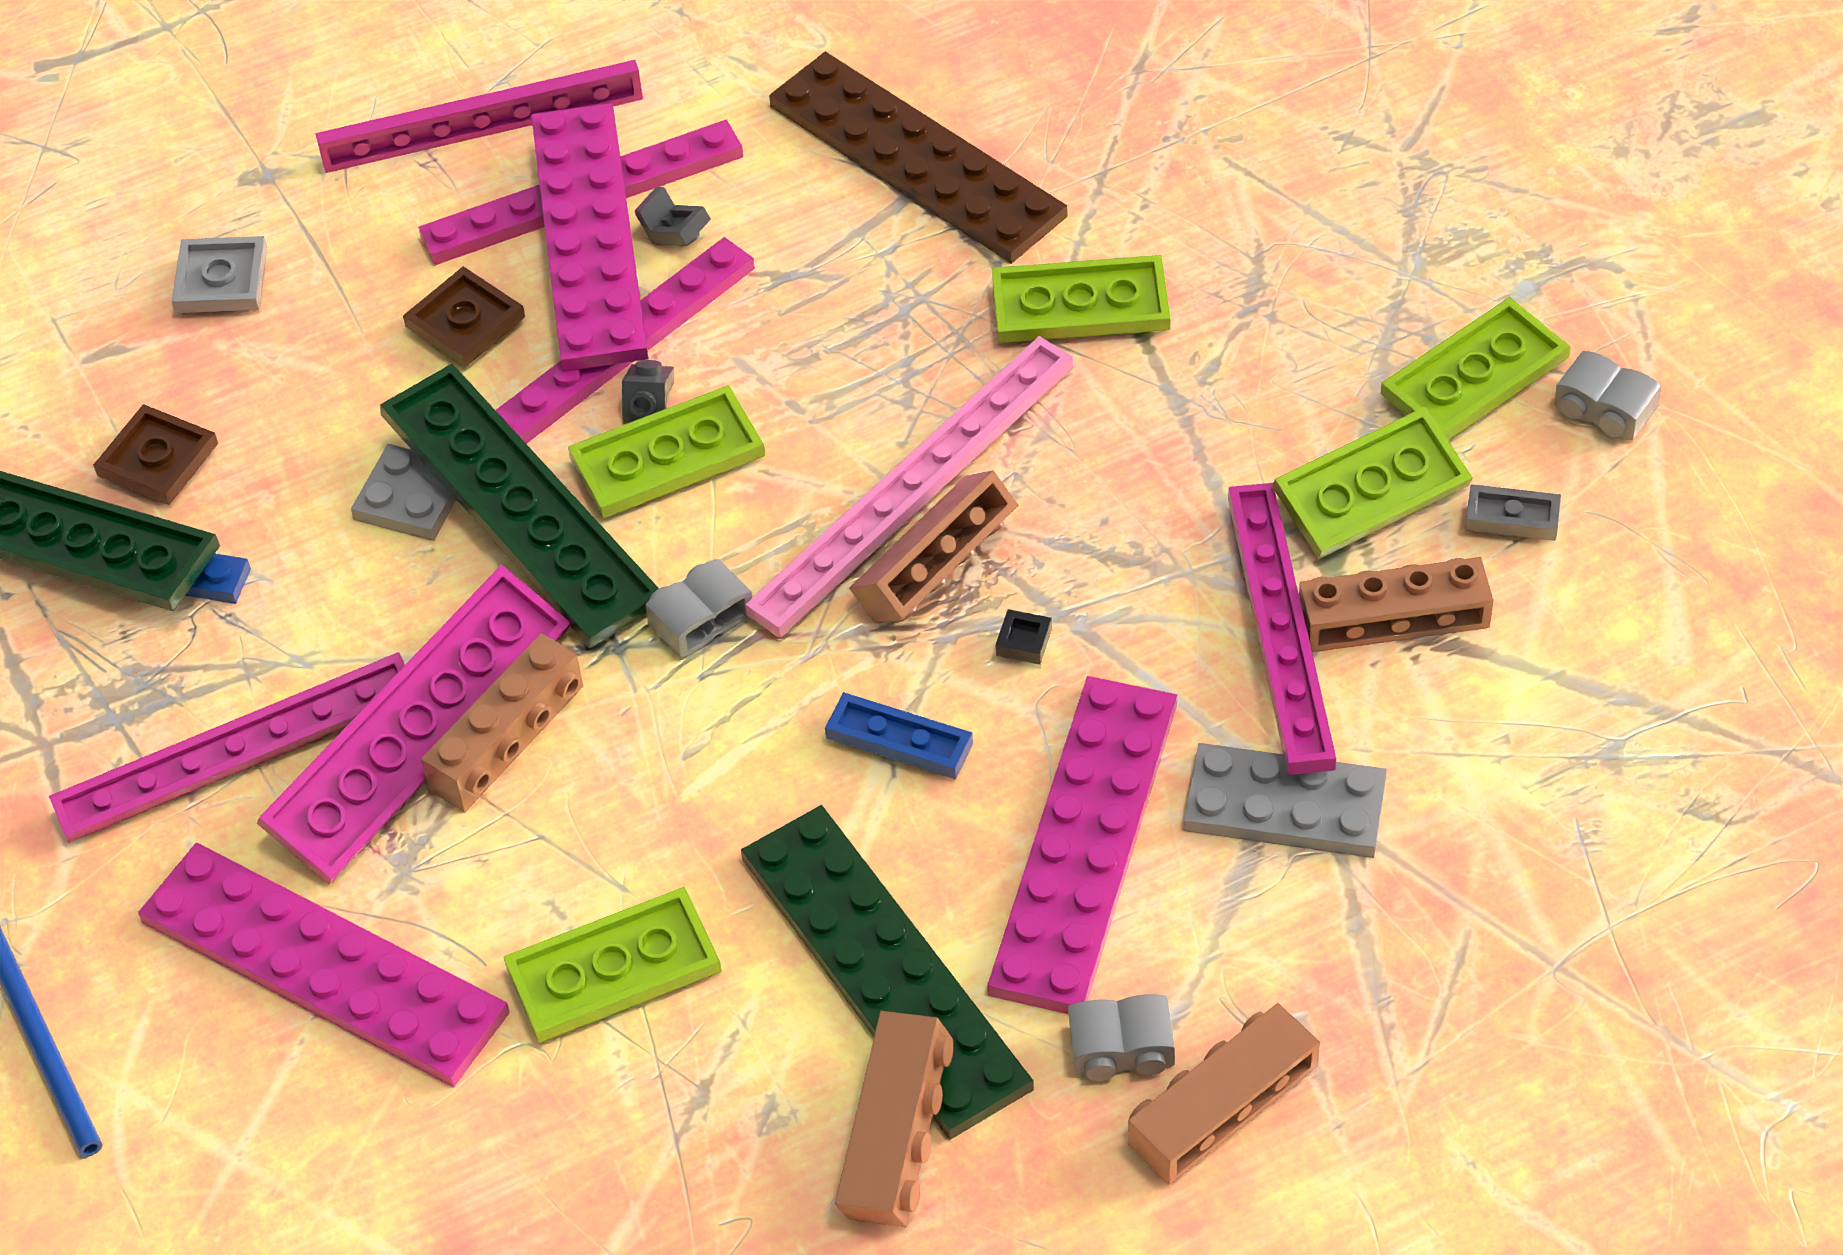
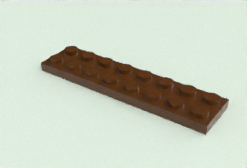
(919, 157)

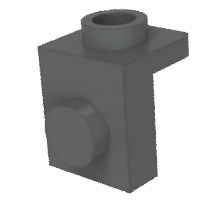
(669, 222)
(645, 389)

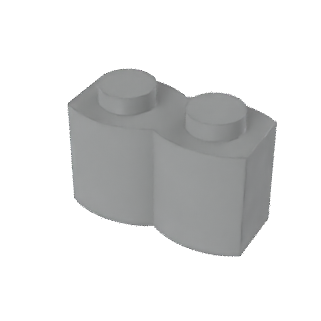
(1607, 395)
(698, 607)
(1121, 1036)

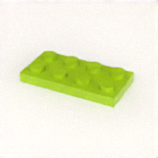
(1080, 298)
(1477, 368)
(666, 451)
(1372, 482)
(612, 964)

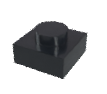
(1024, 636)

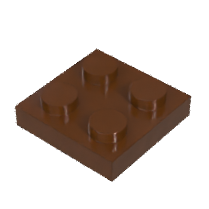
(464, 316)
(156, 454)

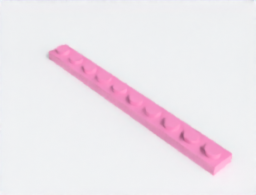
(908, 487)

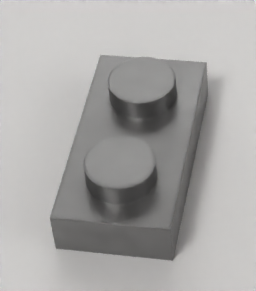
(1513, 512)

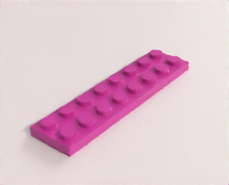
(588, 238)
(377, 757)
(1083, 846)
(325, 964)

